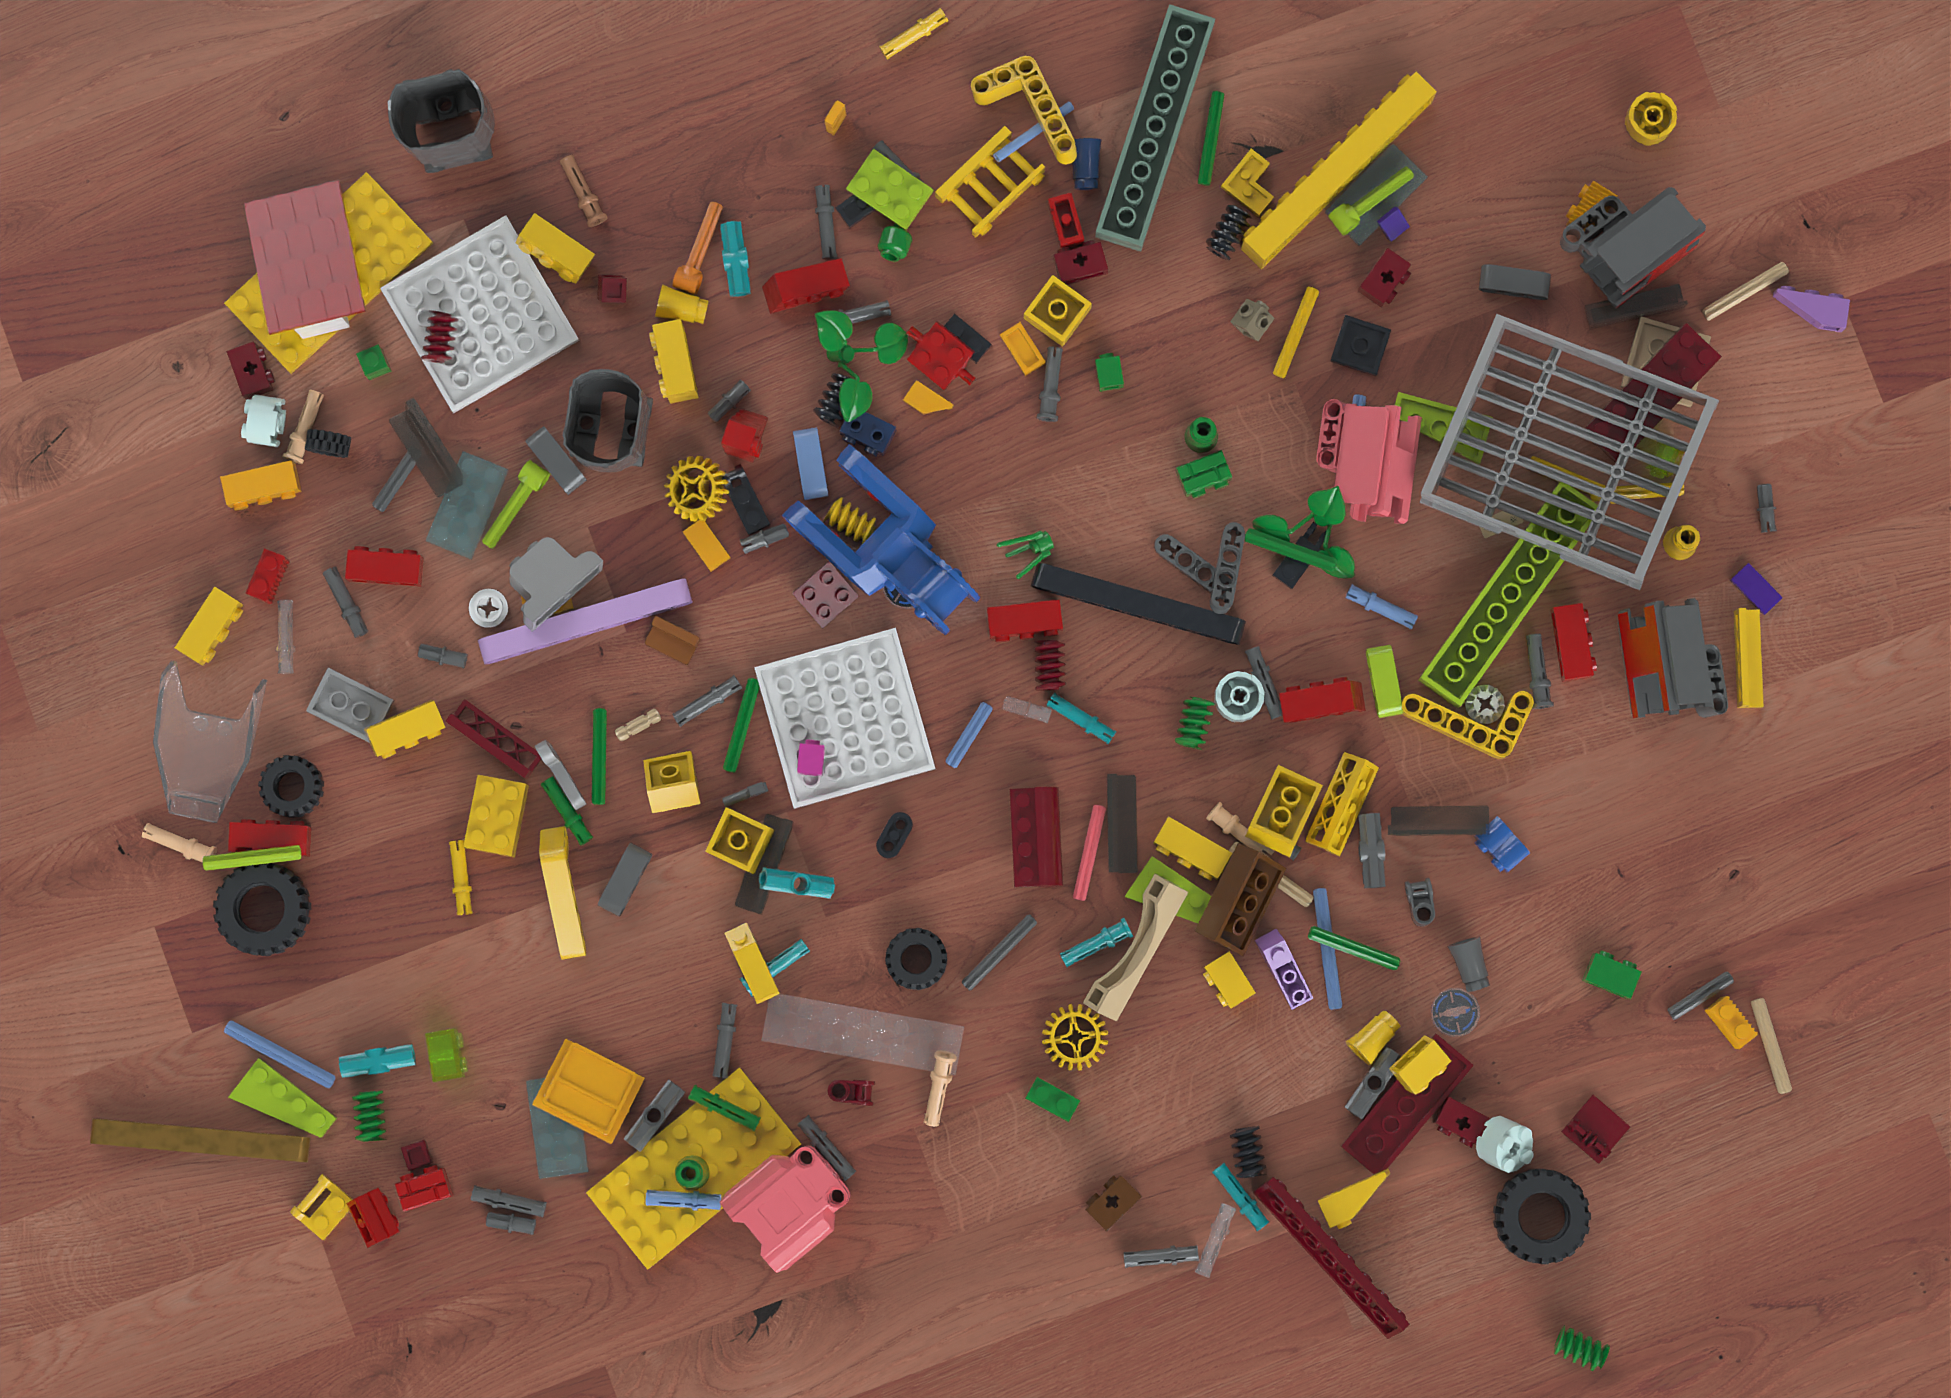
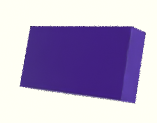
(1756, 589)

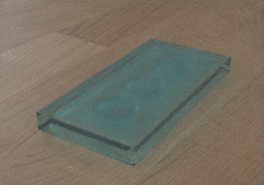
(1383, 168)

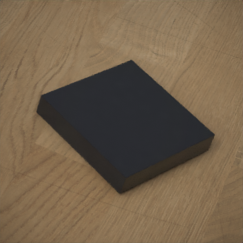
(1360, 345)

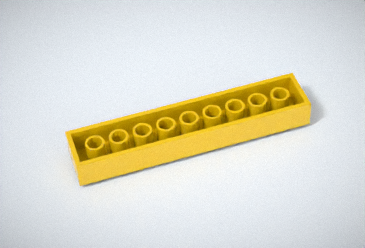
(1338, 170)

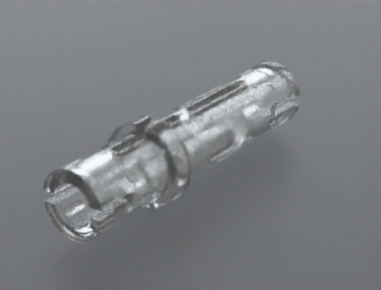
(285, 637)
(1215, 1240)

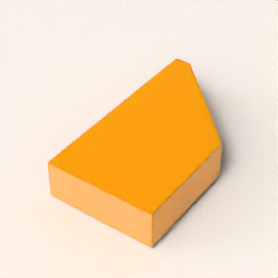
(925, 400)

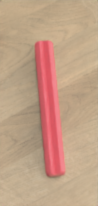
(1089, 852)

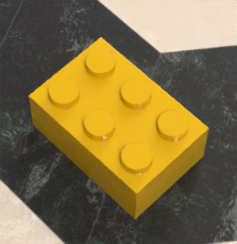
(673, 361)
(1283, 810)
(496, 816)

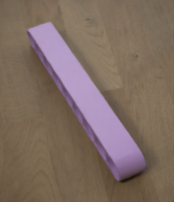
(585, 621)

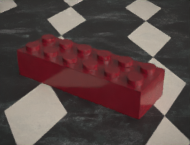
(1680, 360)

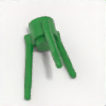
(1039, 543)

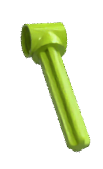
(1347, 216)
(532, 478)

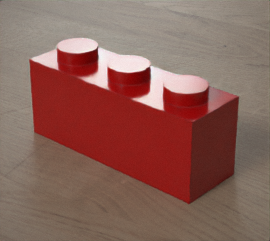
(384, 566)
(1025, 620)
(1573, 642)

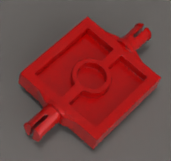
(940, 355)

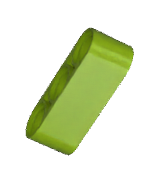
(1384, 681)

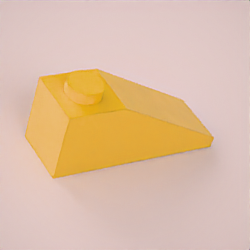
(752, 963)
(1347, 1202)

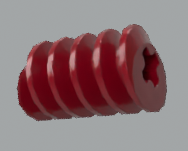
(439, 337)
(1050, 665)

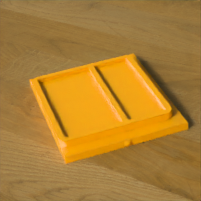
(588, 1091)

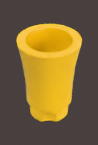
(681, 306)
(1676, 547)
(1373, 1037)

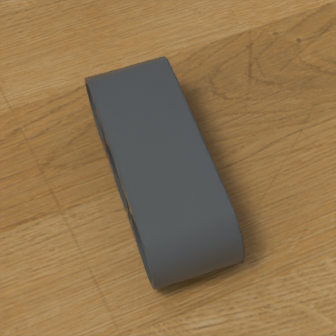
(1514, 282)
(555, 460)
(624, 879)

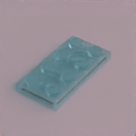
(468, 507)
(558, 1144)

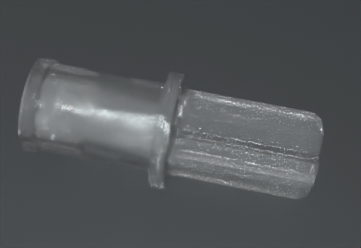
(1027, 709)

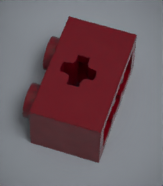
(1390, 264)
(1093, 266)
(241, 360)
(1453, 1110)

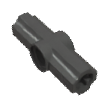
(1371, 850)
(1364, 1096)
(665, 1103)

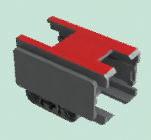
(1634, 245)
(1670, 663)

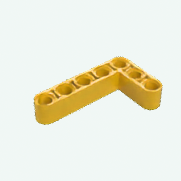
(1038, 100)
(1469, 726)
(560, 892)

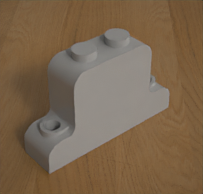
(549, 578)

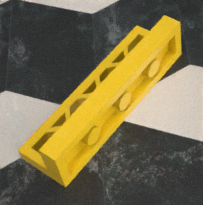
(1748, 658)
(1346, 804)

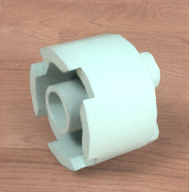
(264, 420)
(1251, 703)
(1505, 1144)

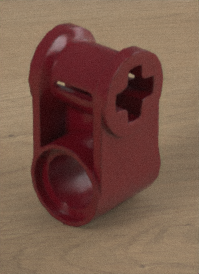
(854, 1092)

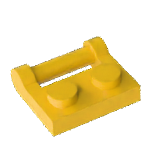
(329, 1212)

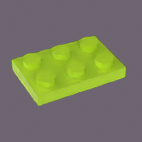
(889, 189)

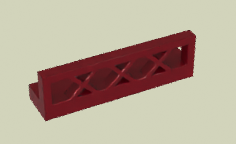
(484, 742)

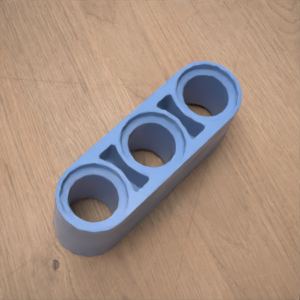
(810, 463)

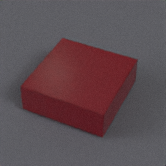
(416, 1155)

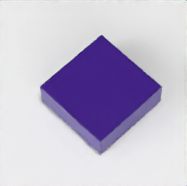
(1393, 224)

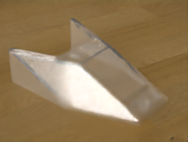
(200, 752)

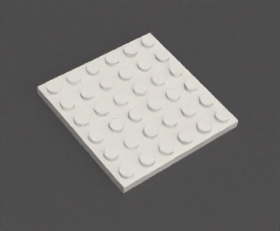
(501, 307)
(857, 706)

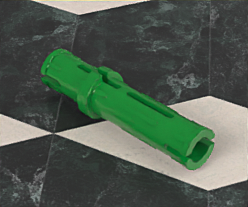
(570, 816)
(702, 1097)

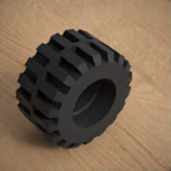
(272, 777)
(898, 946)

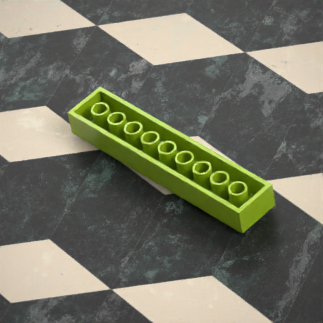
(1502, 604)

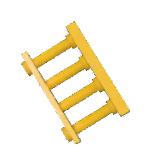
(967, 175)

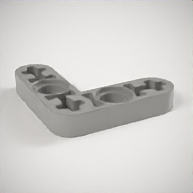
(553, 761)

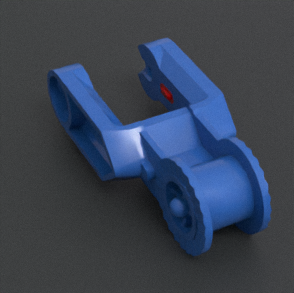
(895, 553)

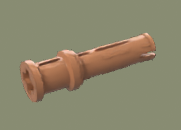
(587, 200)

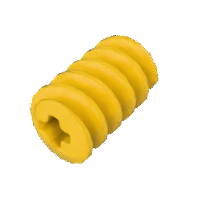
(850, 521)

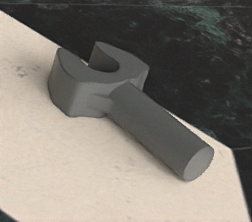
(751, 791)

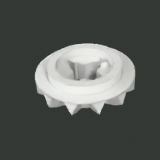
(481, 599)
(1473, 705)

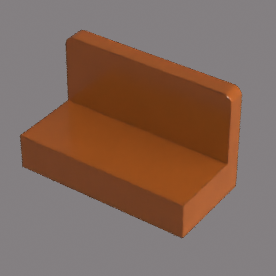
(672, 640)

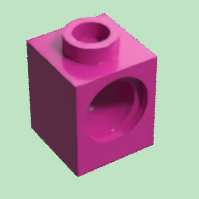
(811, 758)

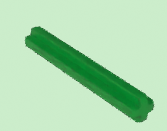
(1211, 138)
(1290, 550)
(741, 725)
(599, 756)
(1354, 948)

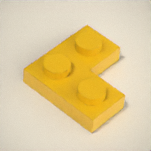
(1243, 186)

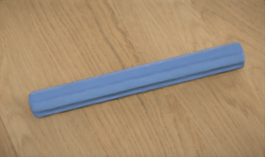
(1327, 952)
(279, 1054)

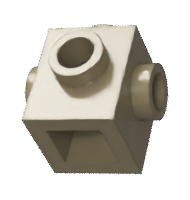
(1252, 319)

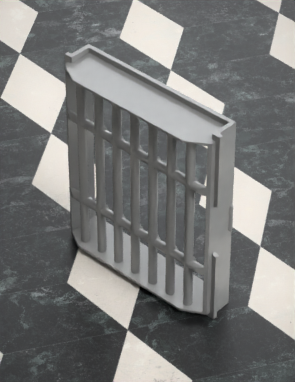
(1521, 434)

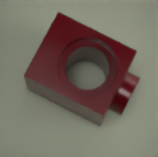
(612, 288)

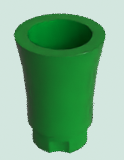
(1200, 443)
(701, 1172)

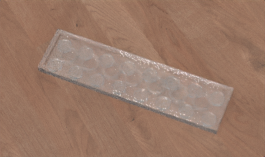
(859, 1032)

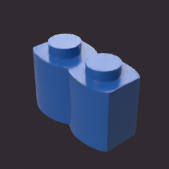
(1502, 846)

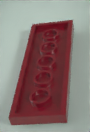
(1402, 1114)

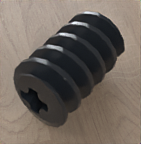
(1227, 232)
(831, 406)
(1248, 1152)

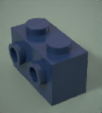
(868, 432)

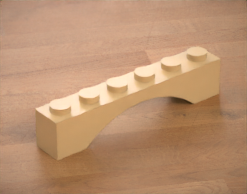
(1114, 989)

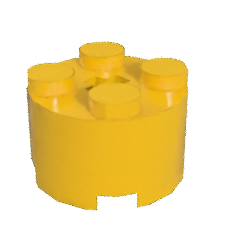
(1650, 104)

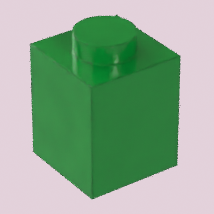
(373, 362)
(1109, 372)

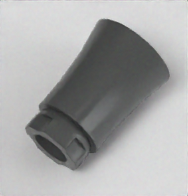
(1470, 963)

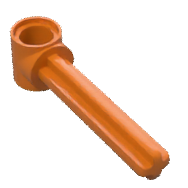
(688, 276)

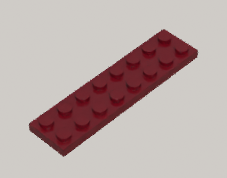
(1331, 1258)

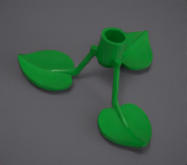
(833, 331)
(1327, 510)

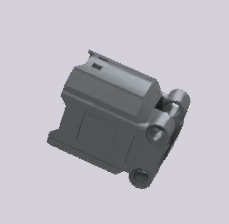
(421, 103)
(586, 401)

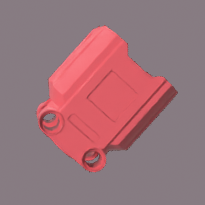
(787, 1205)

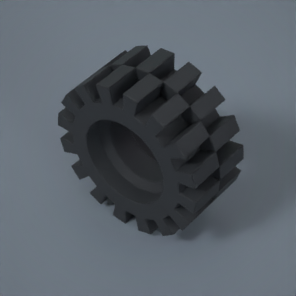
(327, 443)

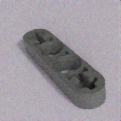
(1229, 568)
(1191, 570)

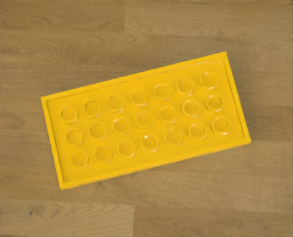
(383, 247)
(722, 1143)

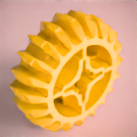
(710, 475)
(1091, 1034)

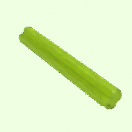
(252, 857)

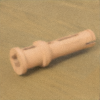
(298, 438)
(1231, 825)
(189, 848)
(940, 1078)

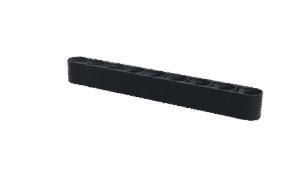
(1138, 603)

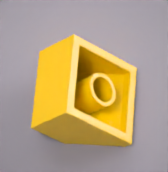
(671, 782)

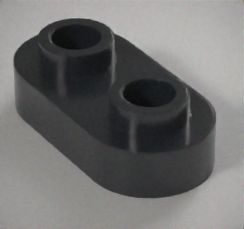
(894, 835)

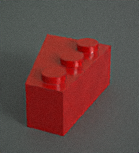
(805, 285)
(744, 435)
(1321, 700)
(255, 836)

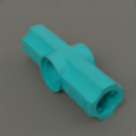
(735, 259)
(784, 882)
(377, 1061)

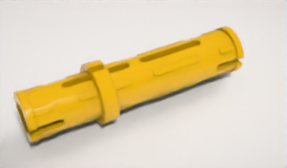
(913, 33)
(460, 876)

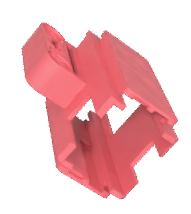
(1371, 457)

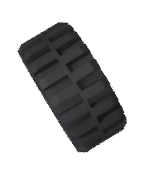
(229, 903)
(1574, 1206)

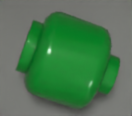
(894, 243)

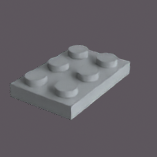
(348, 704)

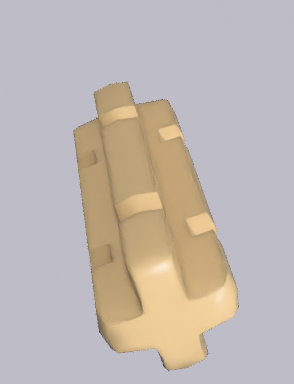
(637, 725)

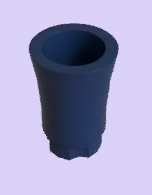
(1086, 165)

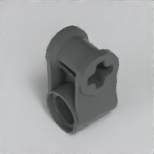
(1420, 900)

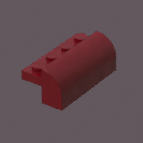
(1036, 837)

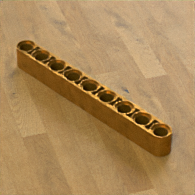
(200, 1140)

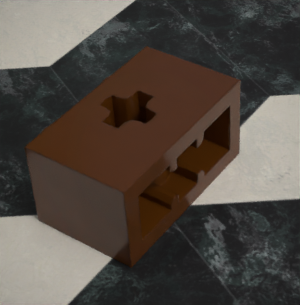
(1126, 1199)

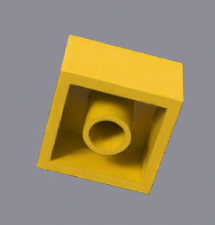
(1057, 310)
(739, 840)

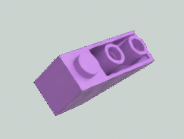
(1819, 310)
(1284, 968)

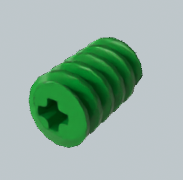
(1194, 722)
(369, 1116)
(1581, 1348)

